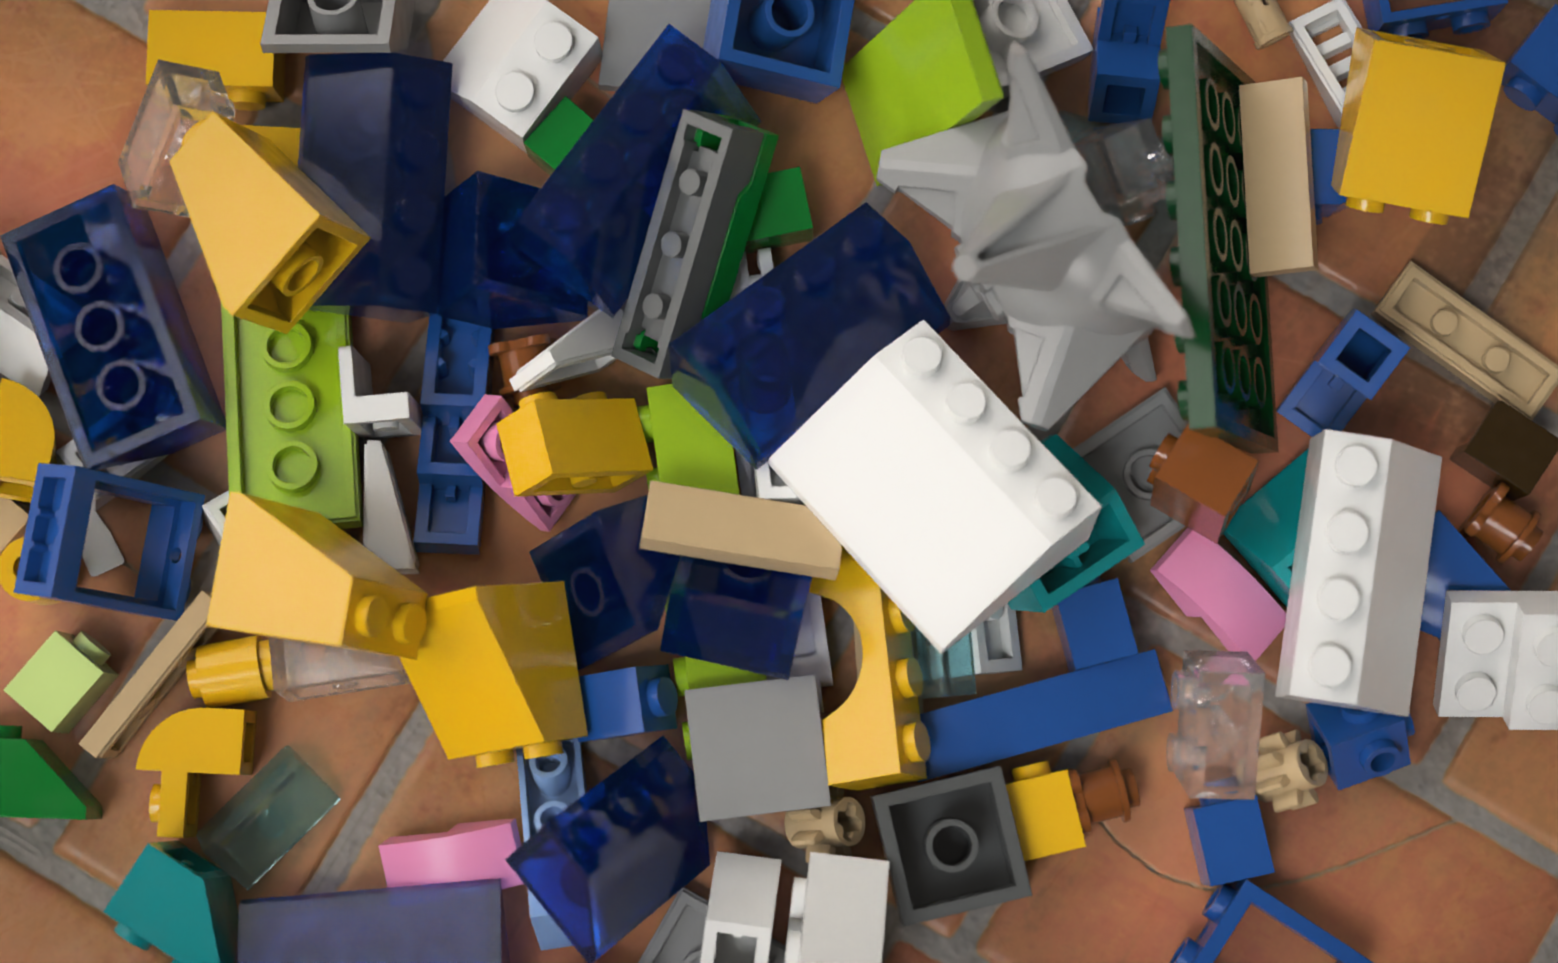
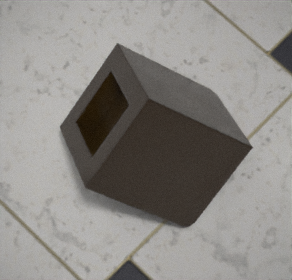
(1507, 450)

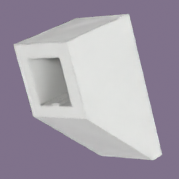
(741, 909)

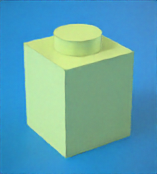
(63, 680)

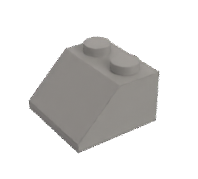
(337, 26)

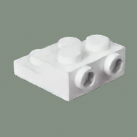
(1041, 27)
(1499, 658)

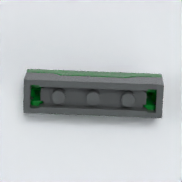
(694, 234)

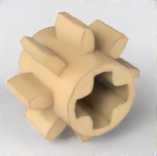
(1289, 771)
(827, 828)

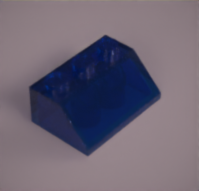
(618, 850)

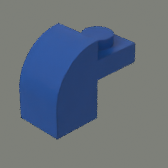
(1125, 60)
(1343, 375)

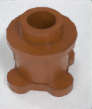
(515, 355)
(1503, 525)
(1104, 794)

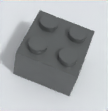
(951, 845)

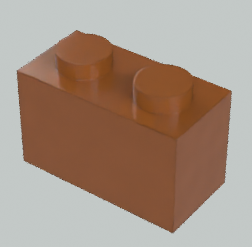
(1200, 481)

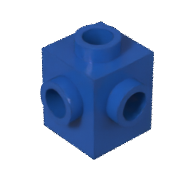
(1359, 742)

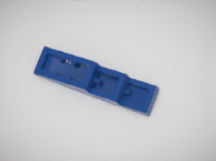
(452, 385)
(1045, 713)

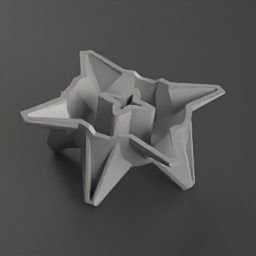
(1036, 248)

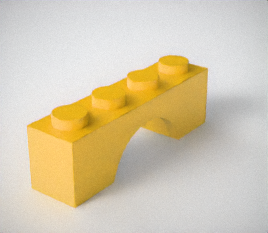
(878, 729)

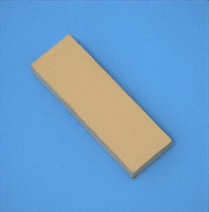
(1278, 177)
(1467, 341)
(738, 531)
(151, 682)

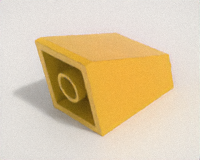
(1414, 125)
(261, 223)
(311, 583)
(499, 672)

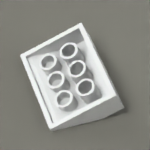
(935, 487)

